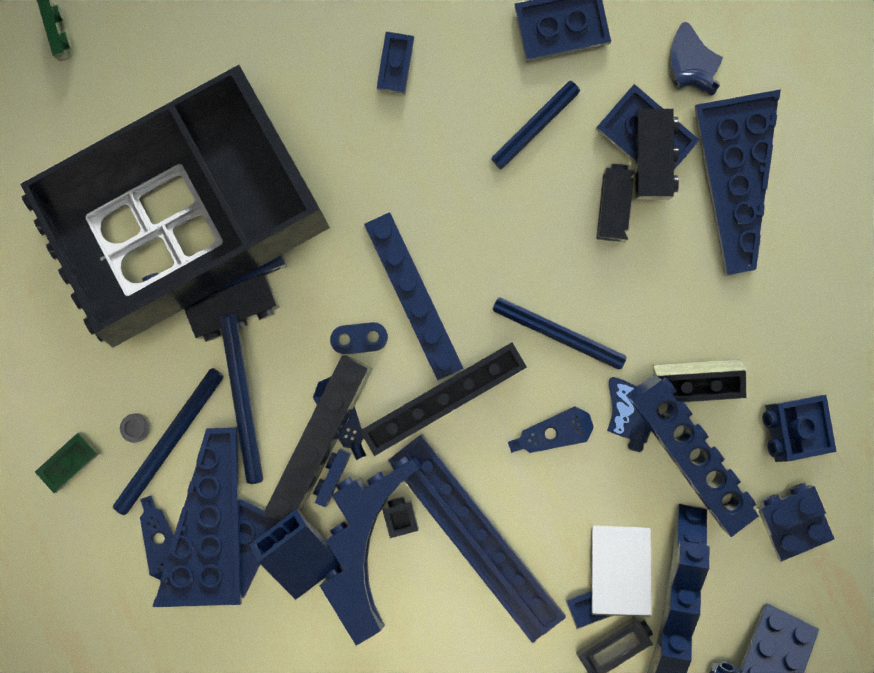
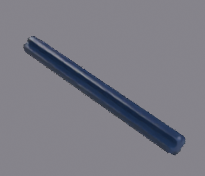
(241, 398)
(168, 441)

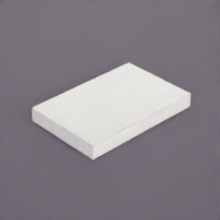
(621, 571)

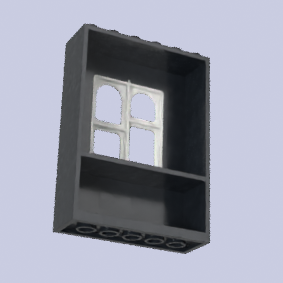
(238, 182)

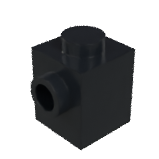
(400, 517)

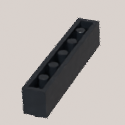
(443, 399)
(319, 437)

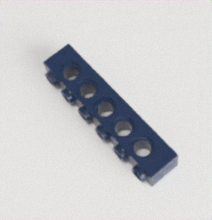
(729, 516)

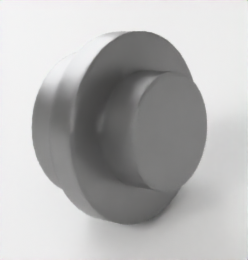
(134, 428)

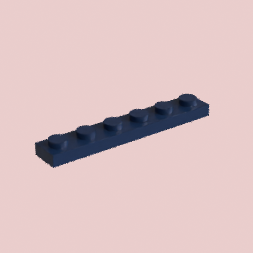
(413, 296)

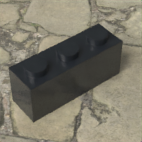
(655, 154)
(245, 299)
(705, 379)

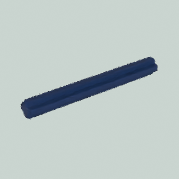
(559, 333)

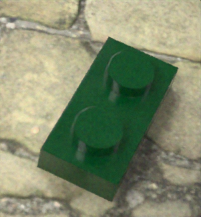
(58, 40)
(66, 462)

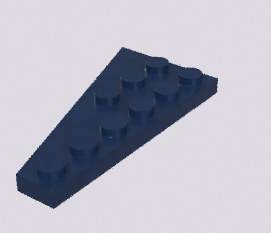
(737, 160)
(206, 542)

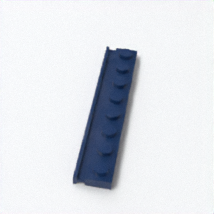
(480, 541)

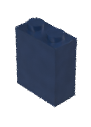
(294, 554)

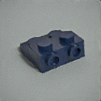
(799, 428)
(795, 521)

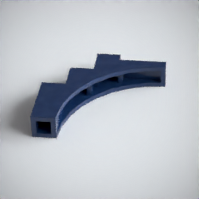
(349, 588)
(683, 595)

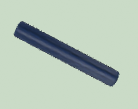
(535, 124)

